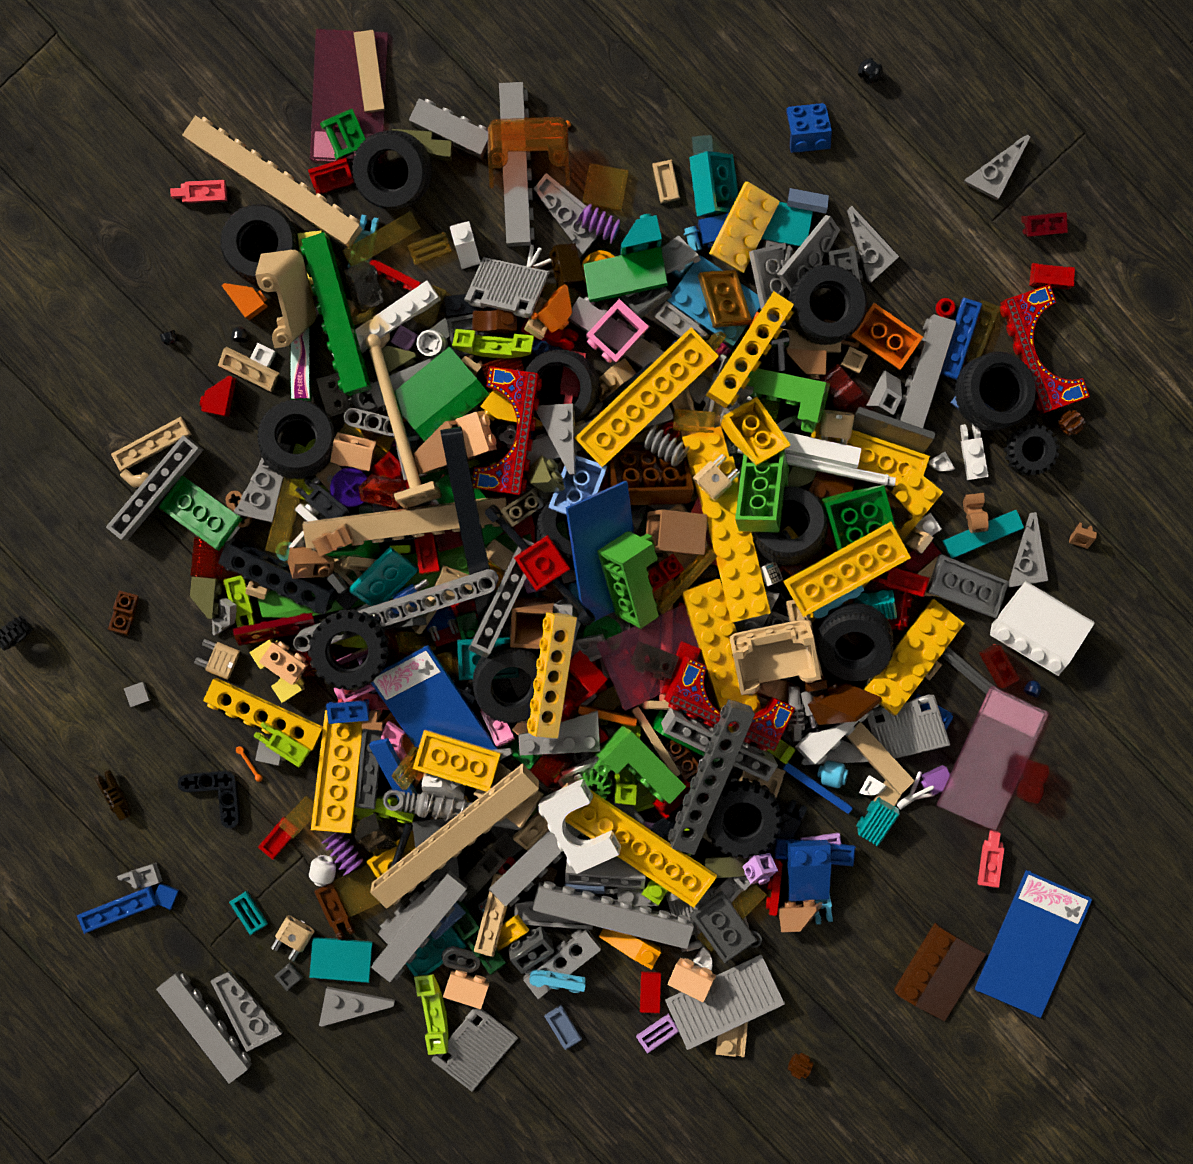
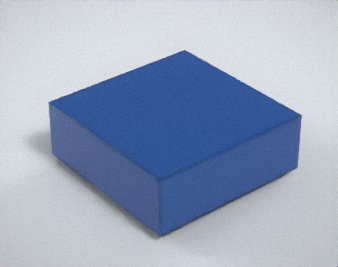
(166, 895)

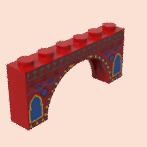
(1021, 316)
(521, 391)
(689, 694)

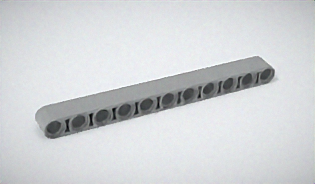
(420, 598)

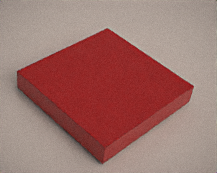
(542, 562)

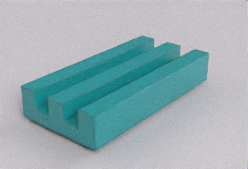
(246, 895)

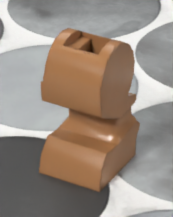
(976, 516)
(333, 540)

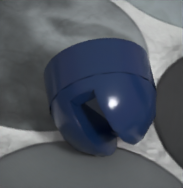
(1032, 688)

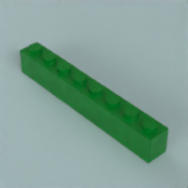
(336, 314)

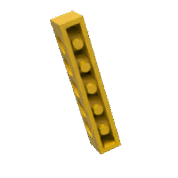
(782, 310)
(556, 685)
(219, 688)

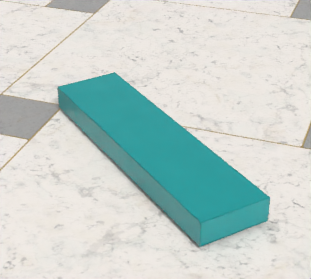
(997, 528)

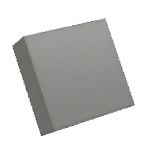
(137, 694)

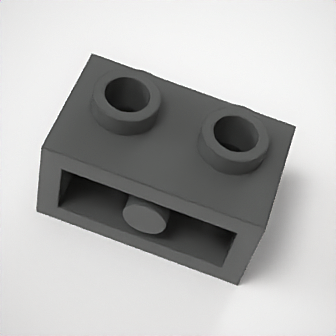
(531, 949)

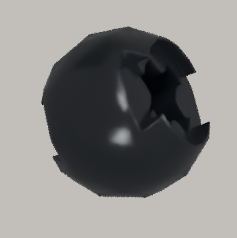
(870, 70)

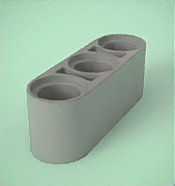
(363, 422)

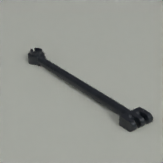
(585, 616)

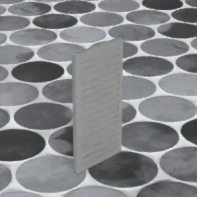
(732, 1001)

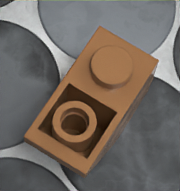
(308, 564)
(797, 916)

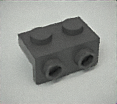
(847, 259)

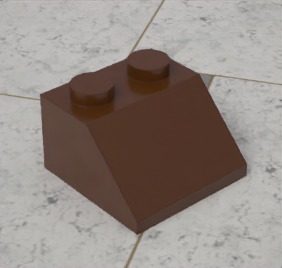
(829, 484)

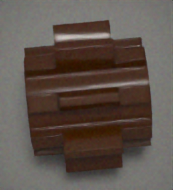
(1071, 422)
(800, 1066)

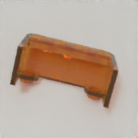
(528, 135)

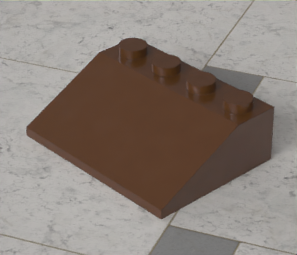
(650, 477)
(939, 972)

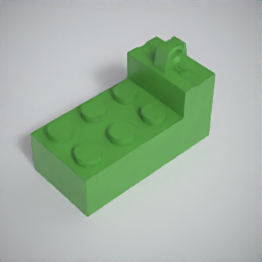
(795, 390)
(762, 494)
(627, 578)
(628, 751)

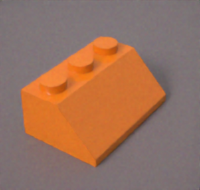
(887, 336)

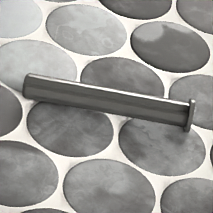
(967, 670)

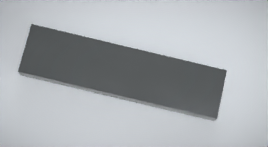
(368, 772)

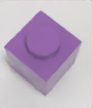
(937, 777)

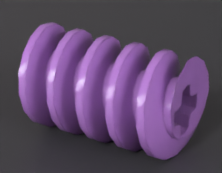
(599, 223)
(343, 852)

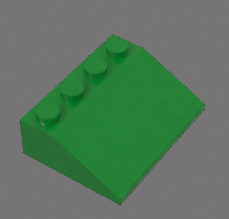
(439, 394)
(857, 514)

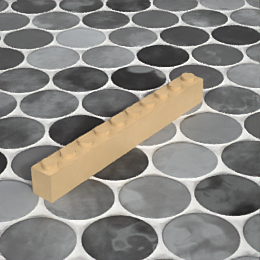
(273, 182)
(399, 522)
(454, 836)

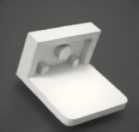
(309, 514)

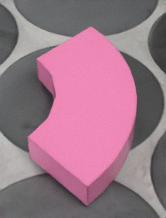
(395, 737)

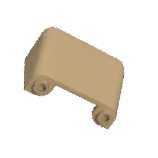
(288, 276)
(774, 654)

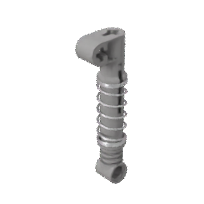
(440, 807)

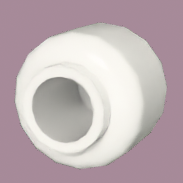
(322, 870)

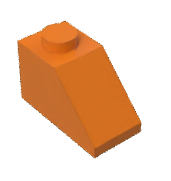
(246, 299)
(556, 310)

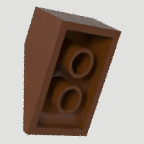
(842, 704)

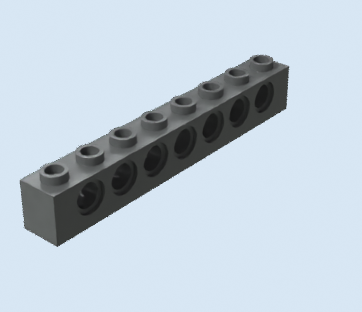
(689, 840)

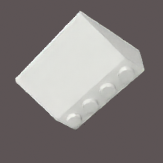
(1041, 628)

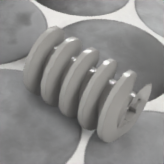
(664, 447)

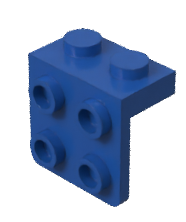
(809, 127)

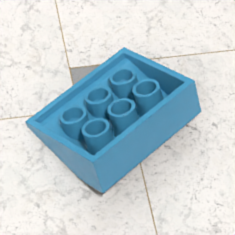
(691, 302)

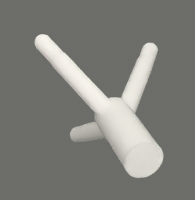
(531, 261)
(919, 795)

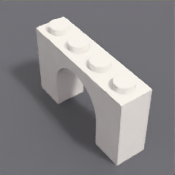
(580, 853)

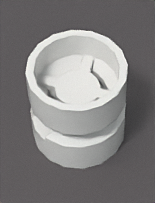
(431, 343)

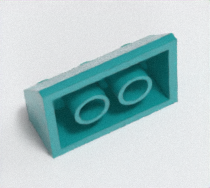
(713, 183)
(642, 236)

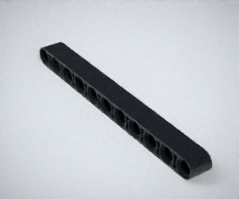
(467, 510)

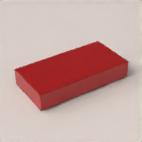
(275, 841)
(650, 992)

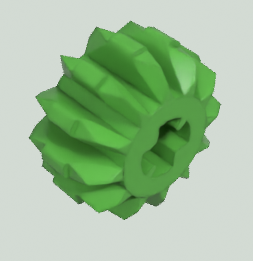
(603, 785)

